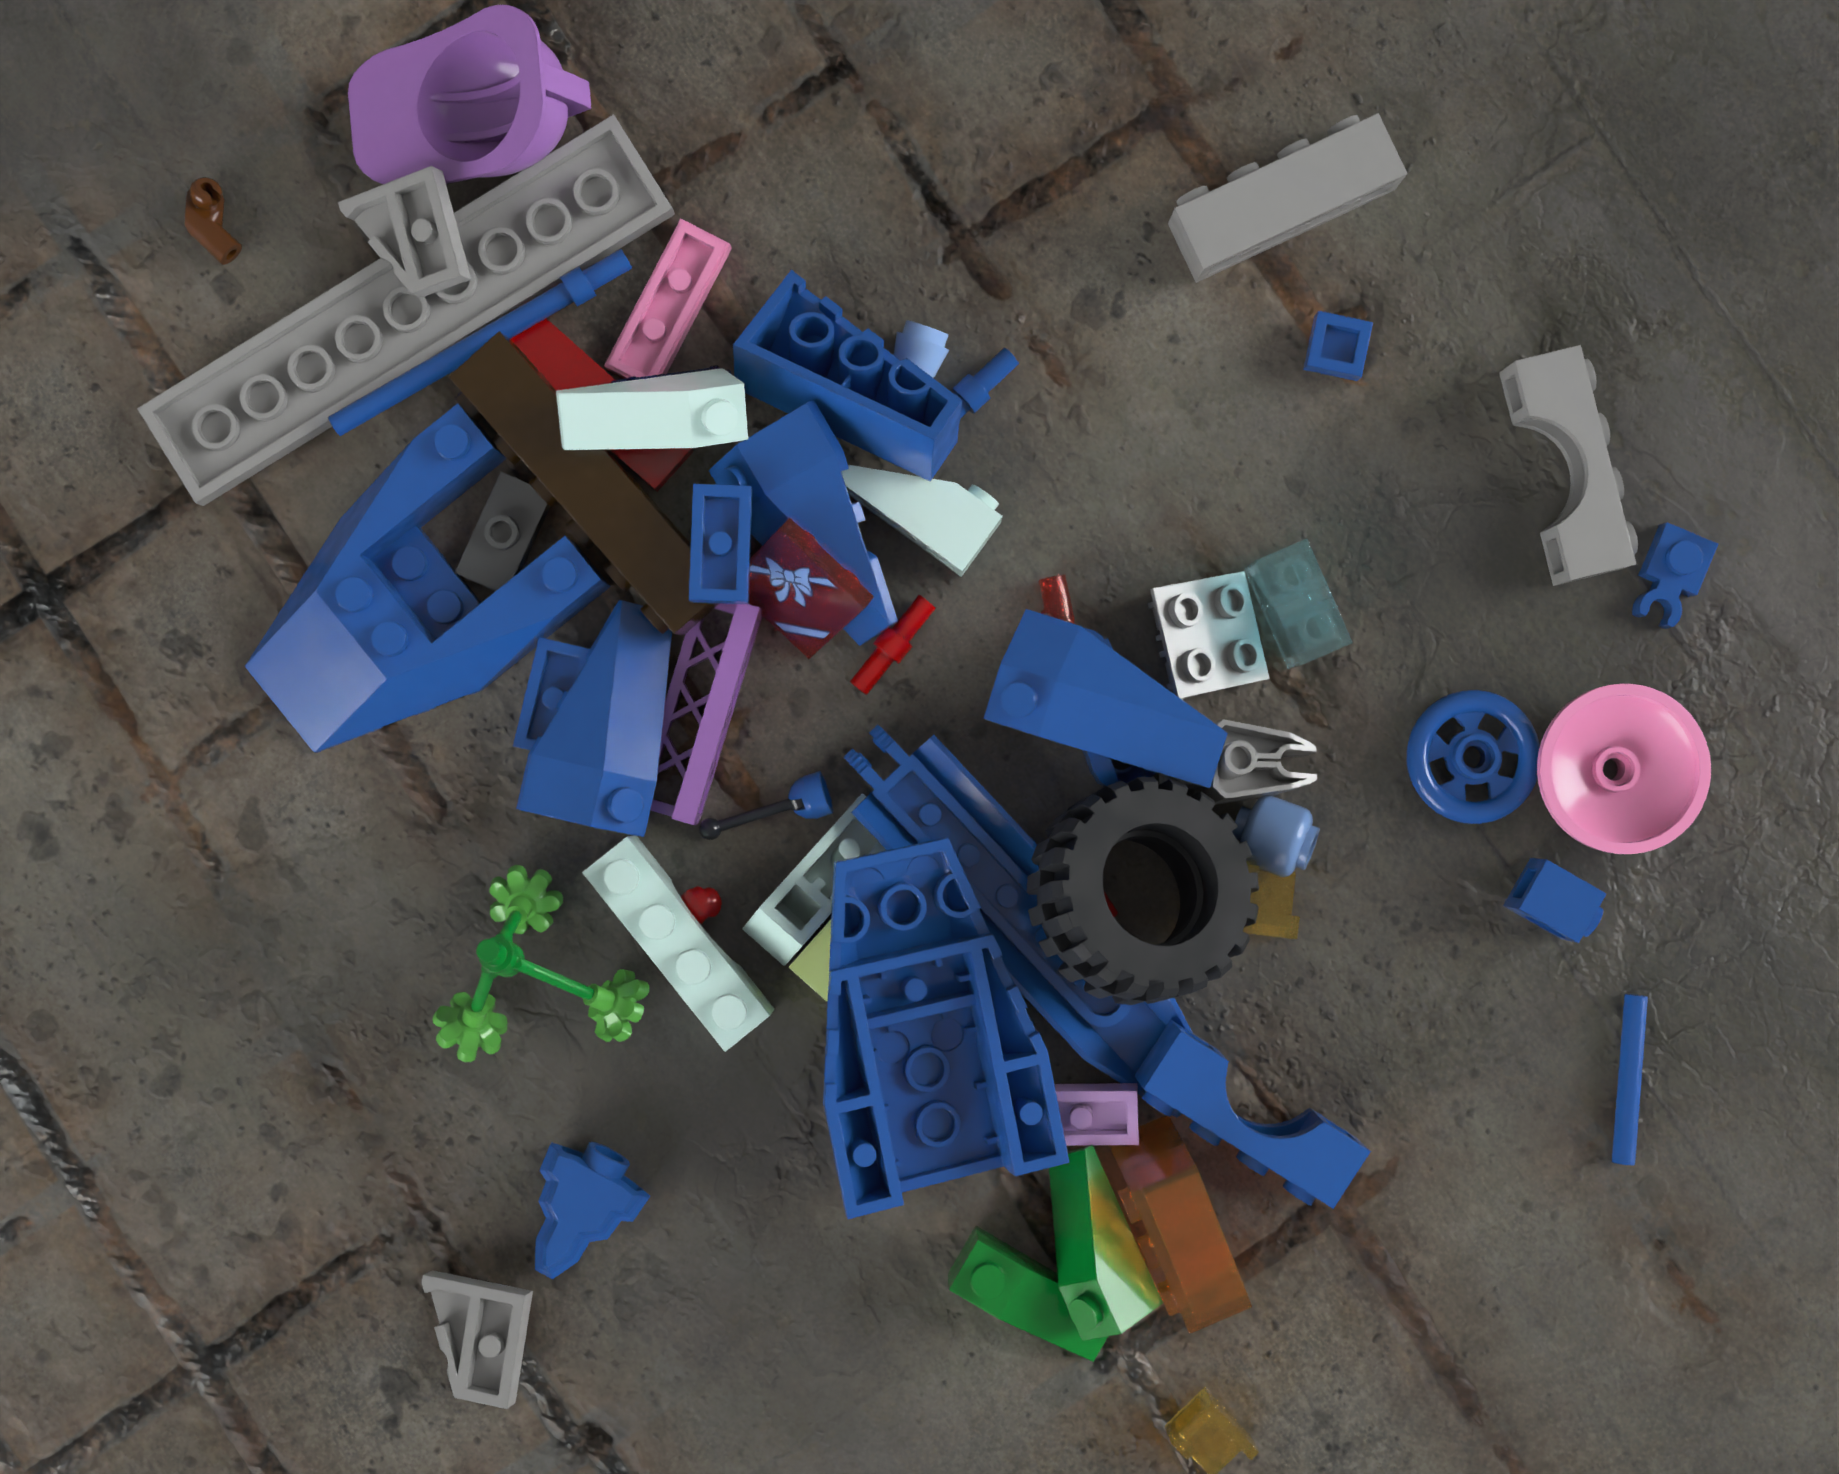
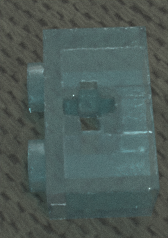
(1298, 604)

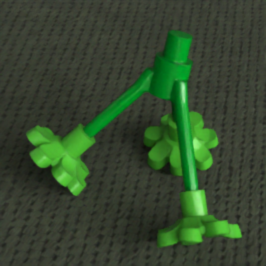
(526, 903)

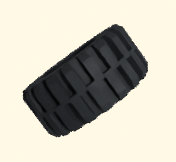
(1209, 877)

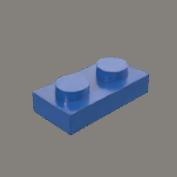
(720, 544)
(552, 673)

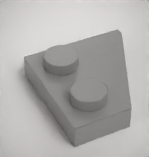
(413, 229)
(480, 1335)

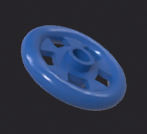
(1504, 792)

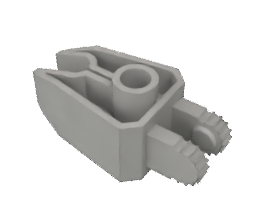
(1248, 764)

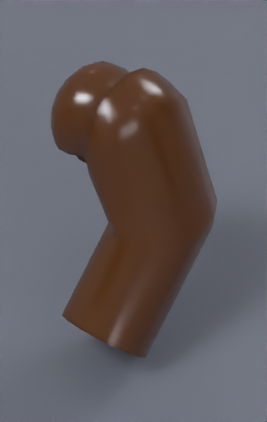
(205, 220)

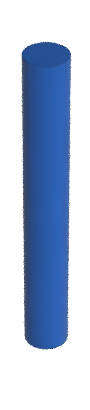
(1629, 1079)

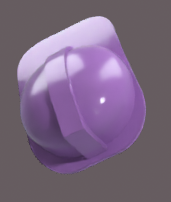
(463, 100)

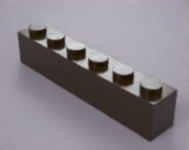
(589, 484)

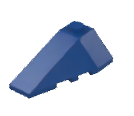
(799, 475)
(1089, 697)
(605, 739)

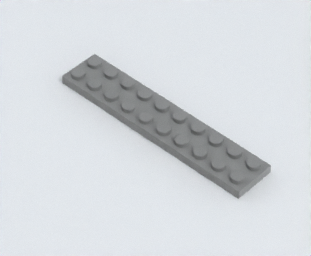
(371, 329)

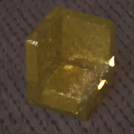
(1274, 905)
(1209, 1433)

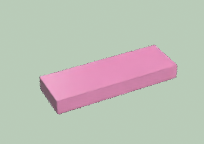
(669, 303)

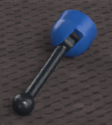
(807, 798)

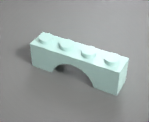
(677, 943)

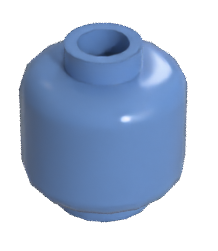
(1277, 835)

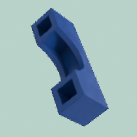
(1306, 1150)

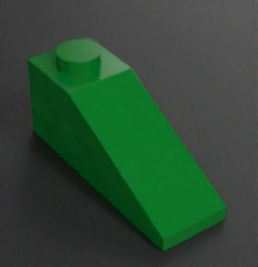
(1096, 1251)
(1017, 1292)

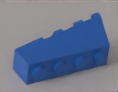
(809, 352)

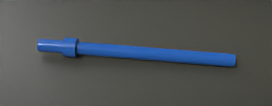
(576, 287)

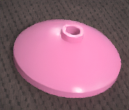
(1658, 760)

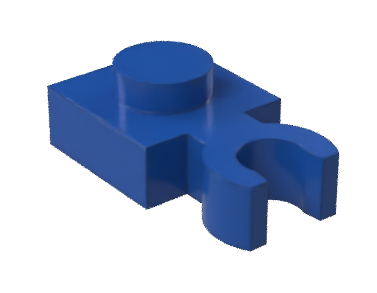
(1676, 567)

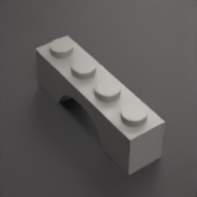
(1557, 400)

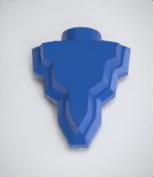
(582, 1203)

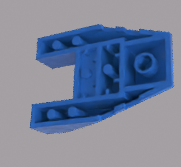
(387, 621)

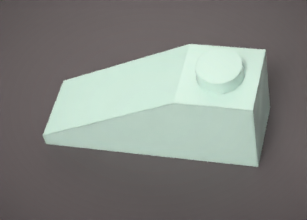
(655, 412)
(932, 514)
(806, 893)

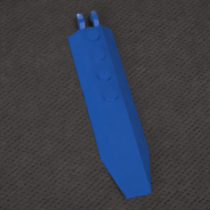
(939, 798)

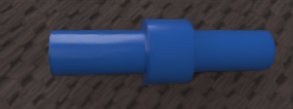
(975, 389)

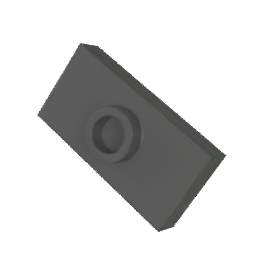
(503, 533)

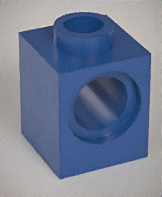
(1556, 900)

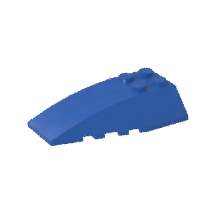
(926, 1036)

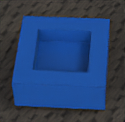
(1338, 346)

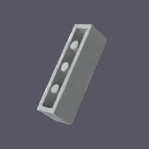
(1286, 196)

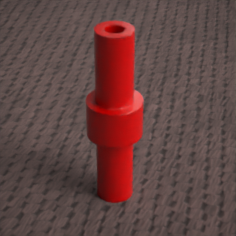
(892, 645)

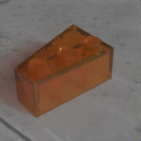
(1179, 1227)

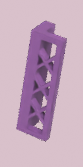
(717, 713)

